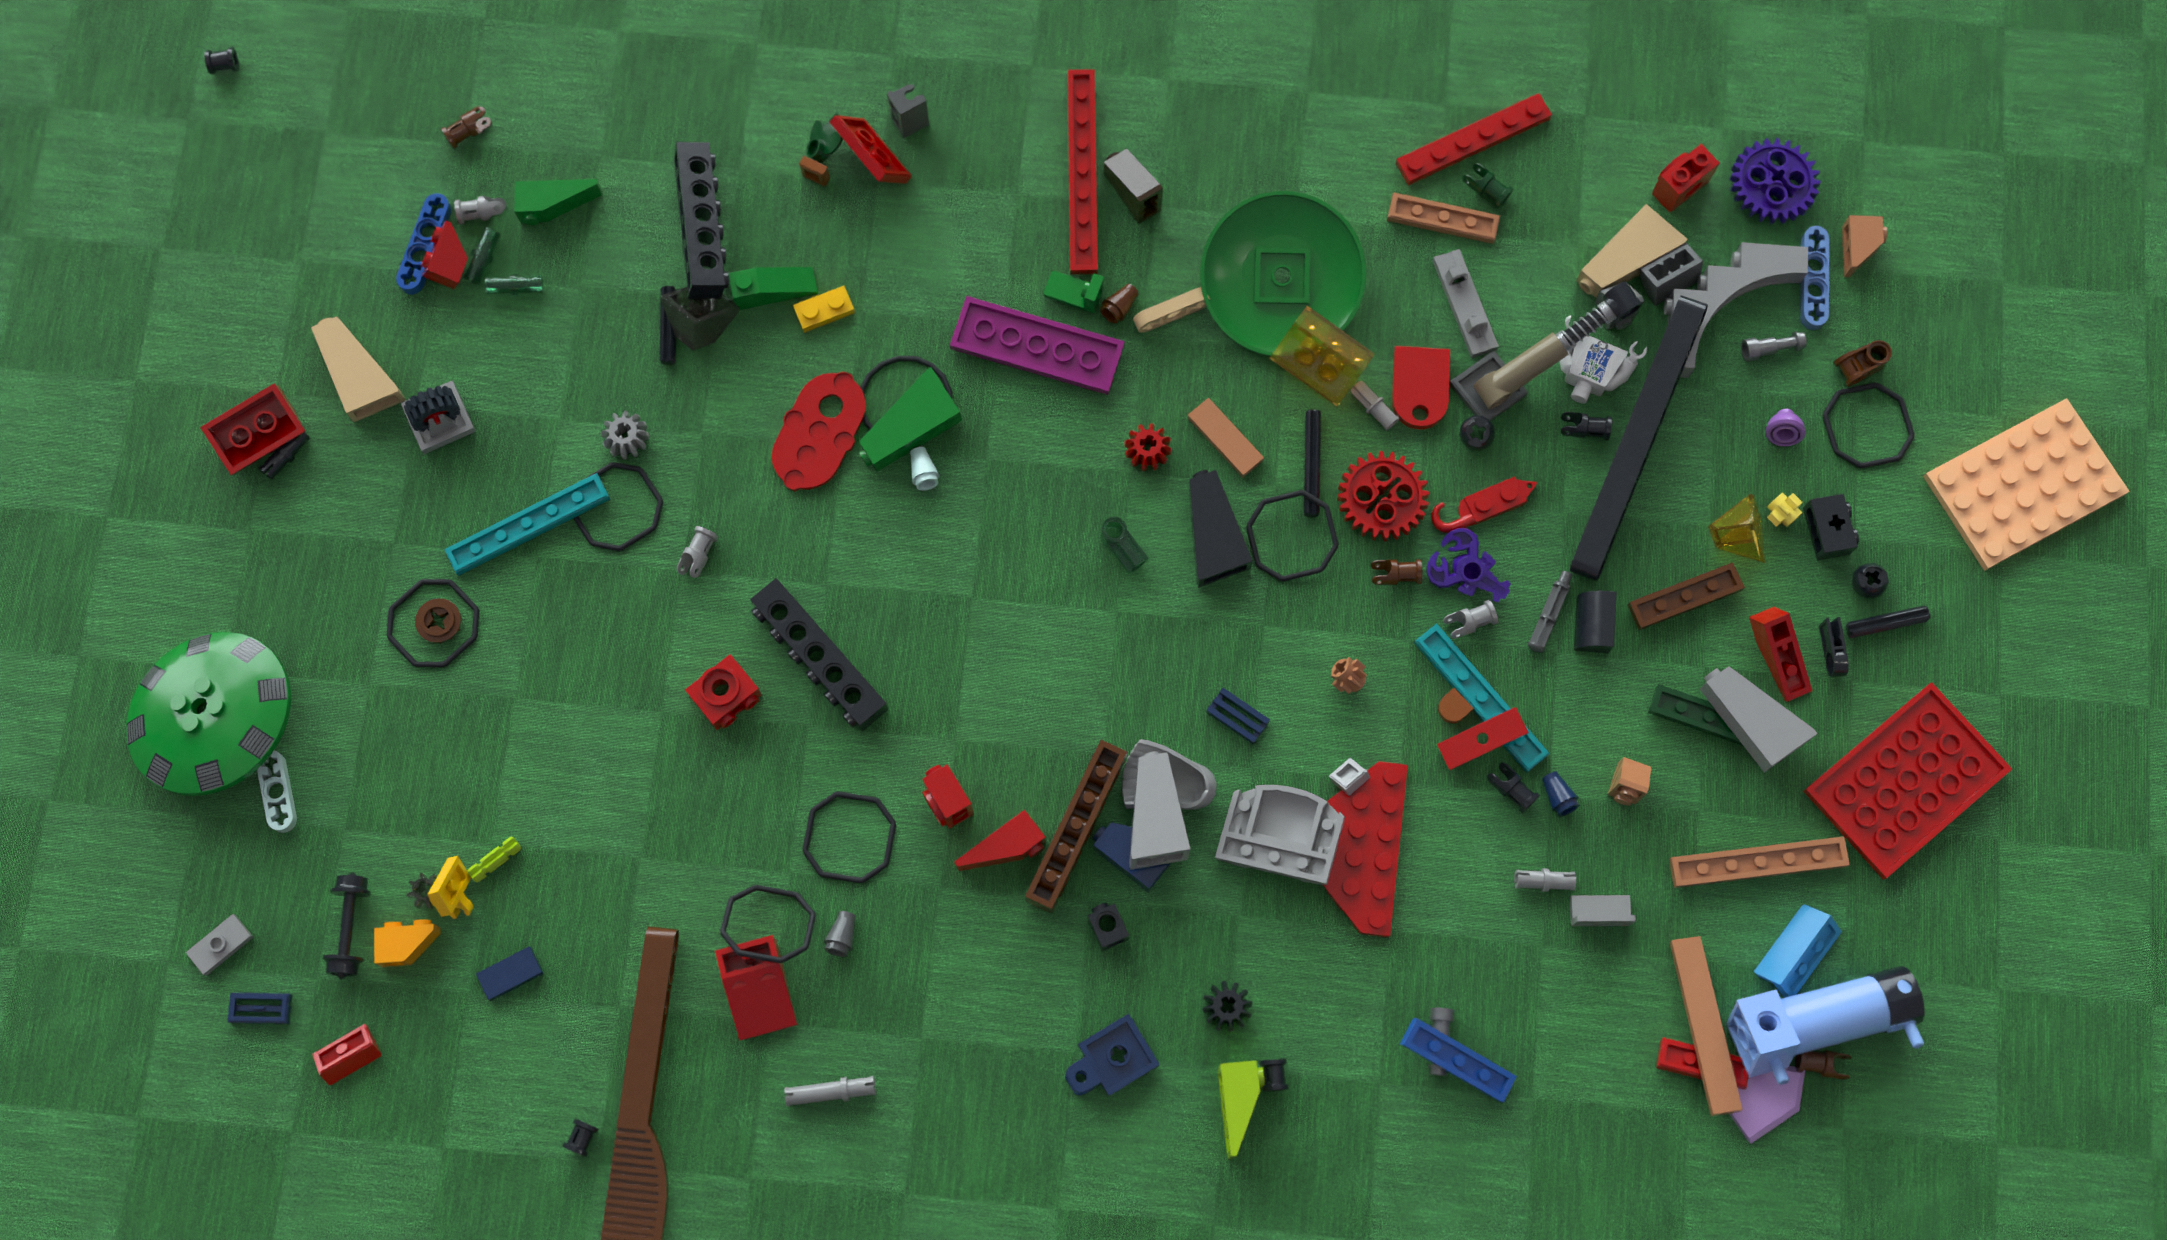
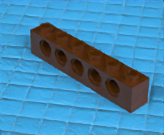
(1076, 826)

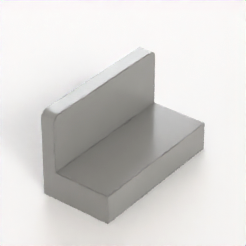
(1601, 910)

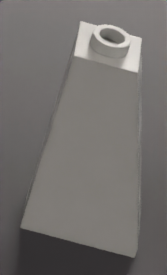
(1755, 718)
(1157, 817)

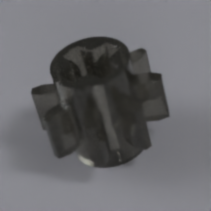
(419, 887)

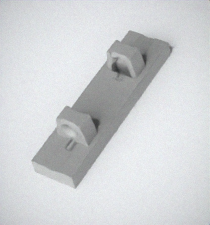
(1465, 303)

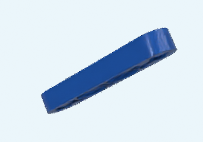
(419, 242)

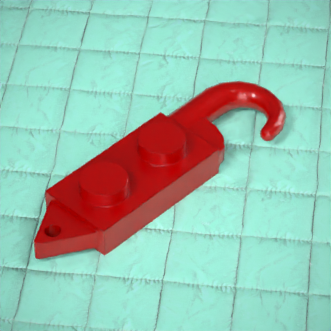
(1486, 504)

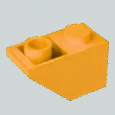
(403, 944)

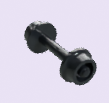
(350, 887)

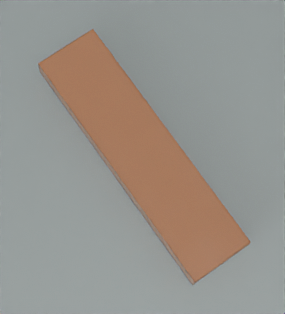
(1443, 218)

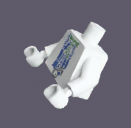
(1597, 367)

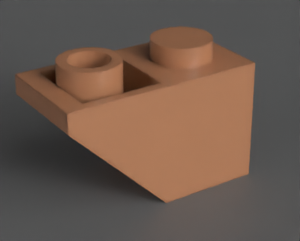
(1629, 782)

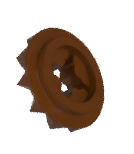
(425, 619)

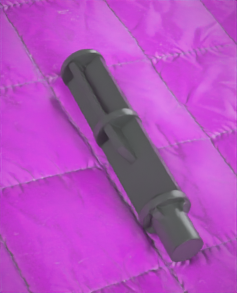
(1550, 612)

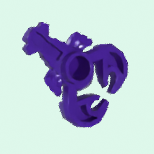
(1466, 567)

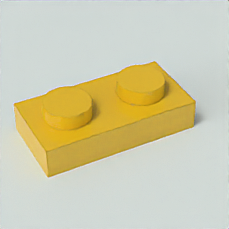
(823, 309)

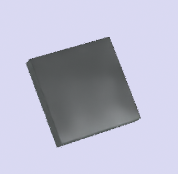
(1464, 388)

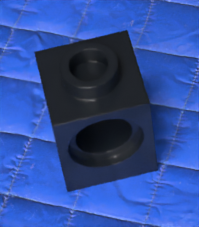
(1108, 939)

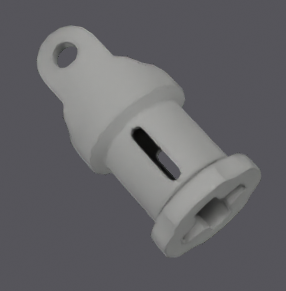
(481, 208)
(697, 552)
(1472, 619)

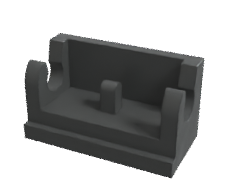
(907, 114)

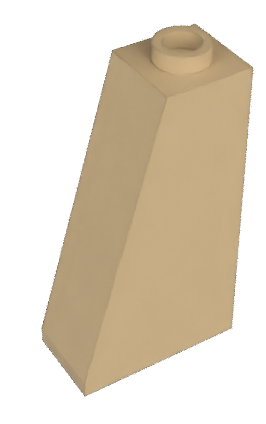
(1632, 248)
(356, 375)

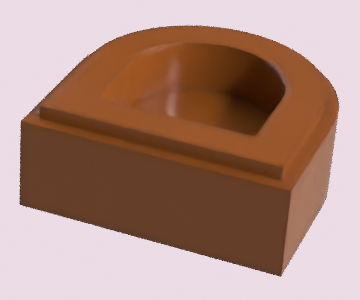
(1454, 707)

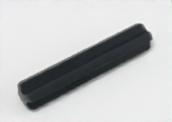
(667, 335)
(1888, 621)

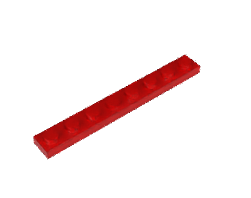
(1082, 172)

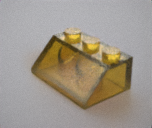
(1322, 356)

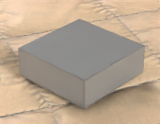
(1349, 776)

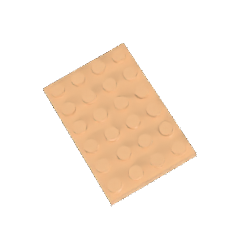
(2025, 484)

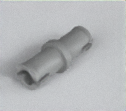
(1545, 880)

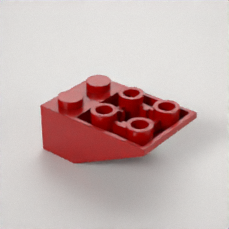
(756, 989)

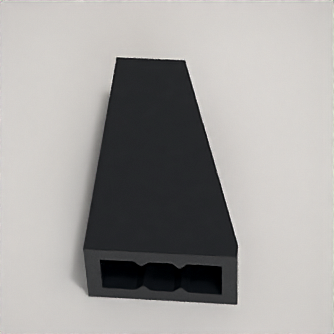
(1215, 532)

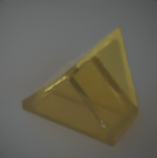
(1740, 530)

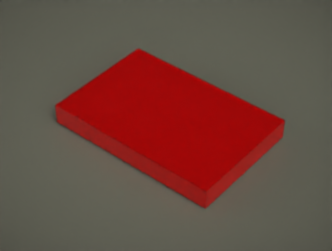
(871, 149)

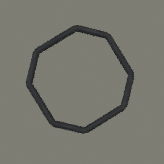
(1876, 462)
(639, 536)
(1300, 574)
(400, 648)
(845, 877)
(736, 949)

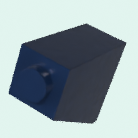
(1114, 846)

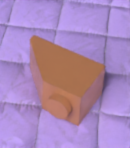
(1861, 240)

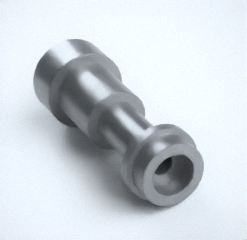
(1754, 348)
(1441, 1020)

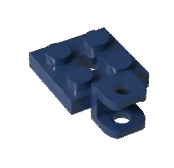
(1097, 1061)

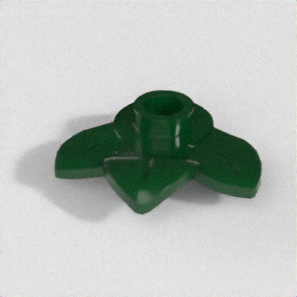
(823, 141)

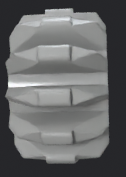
(615, 440)

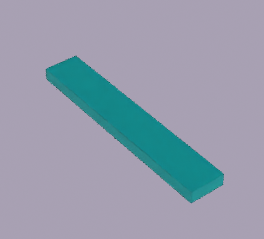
(527, 524)
(1477, 692)

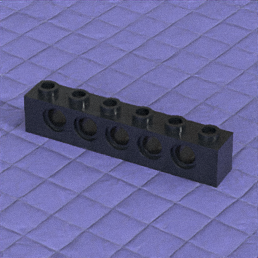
(701, 282)
(775, 598)

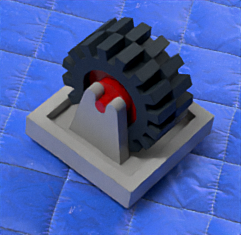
(438, 417)

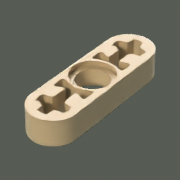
(1170, 310)

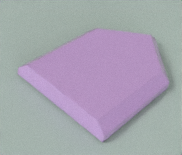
(1768, 1103)

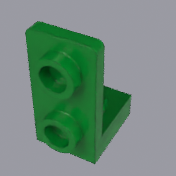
(1074, 291)

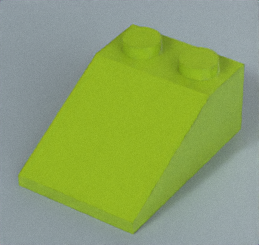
(1238, 1093)

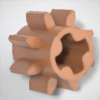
(1348, 675)

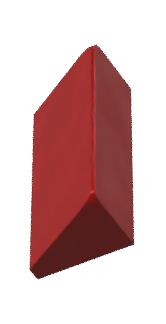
(346, 1055)

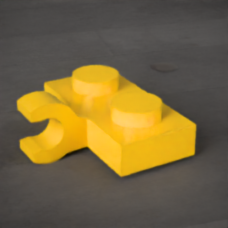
(449, 888)

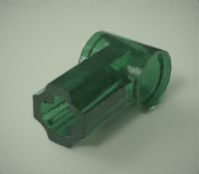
(1124, 546)

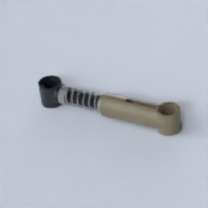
(1499, 385)

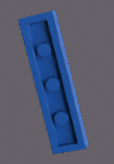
(1458, 1060)

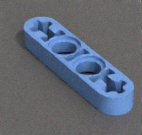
(1818, 278)

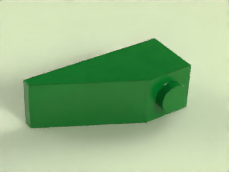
(552, 198)
(771, 285)

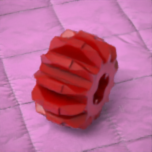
(1138, 442)

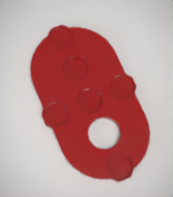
(815, 445)

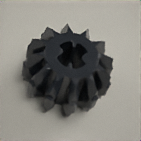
(1217, 1003)

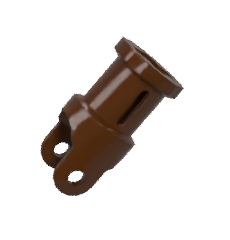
(466, 126)
(1397, 572)
(1821, 1063)

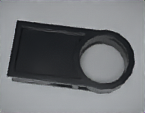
(1834, 647)

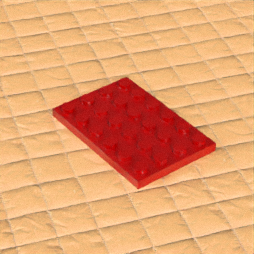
(1907, 780)

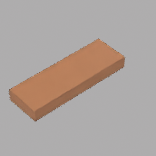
(1225, 437)

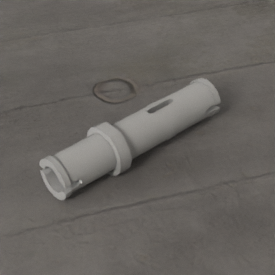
(835, 1090)

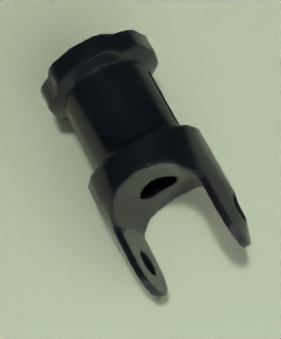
(1586, 425)
(1513, 788)

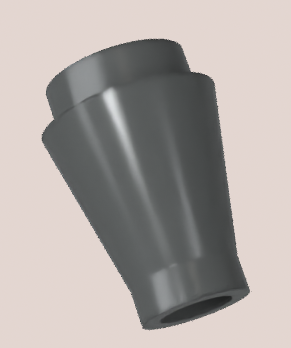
(840, 936)

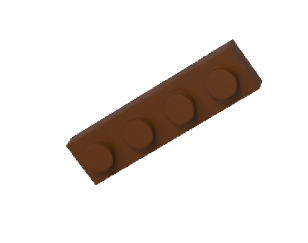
(1685, 596)

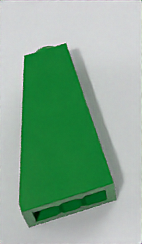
(912, 421)

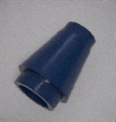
(1560, 795)

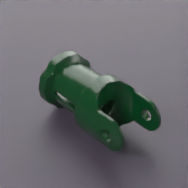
(1488, 185)

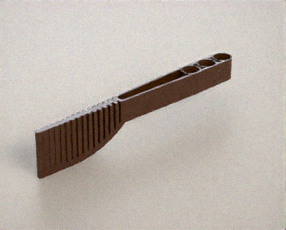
(638, 1169)

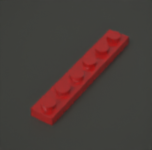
(1473, 139)

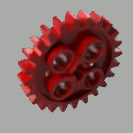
(1402, 511)

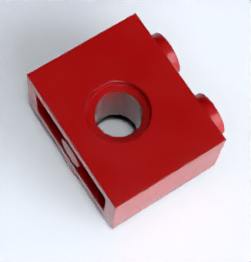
(1684, 177)
(741, 695)
(946, 796)

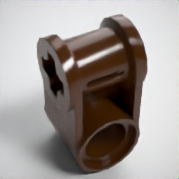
(1859, 364)

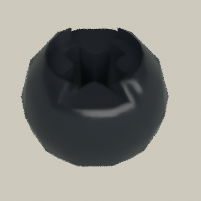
(1480, 422)
(1860, 579)

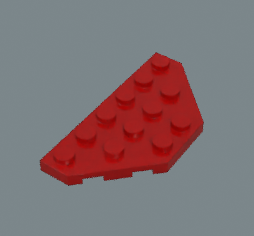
(1368, 849)

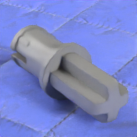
(1374, 405)

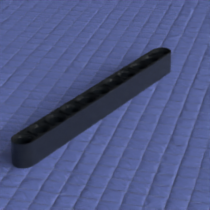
(1638, 438)

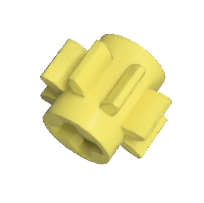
(1784, 509)

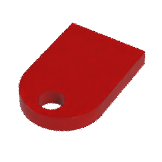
(1420, 383)

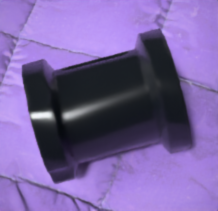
(221, 60)
(1274, 1075)
(580, 1137)

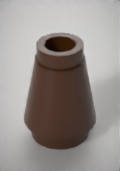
(1119, 303)

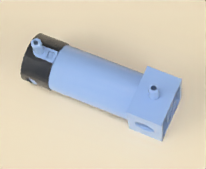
(1775, 1029)

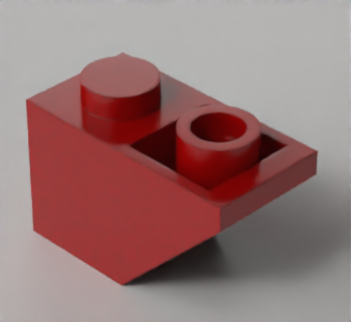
(447, 258)

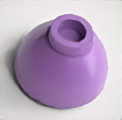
(1785, 428)

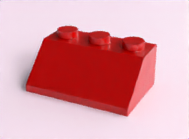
(253, 428)

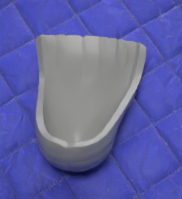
(1193, 781)

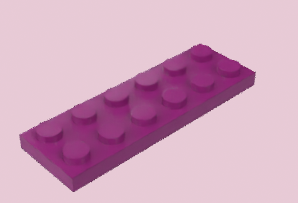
(1037, 345)

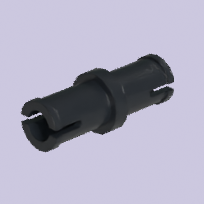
(282, 456)

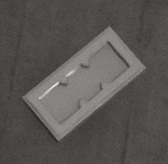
(219, 944)

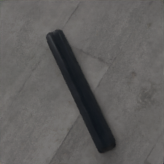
(1312, 461)

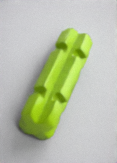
(494, 859)

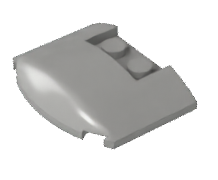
(1281, 833)

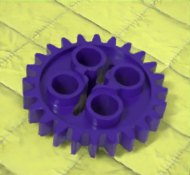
(1792, 167)

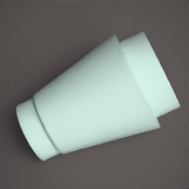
(923, 470)

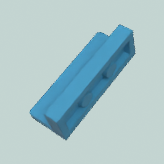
(1798, 950)

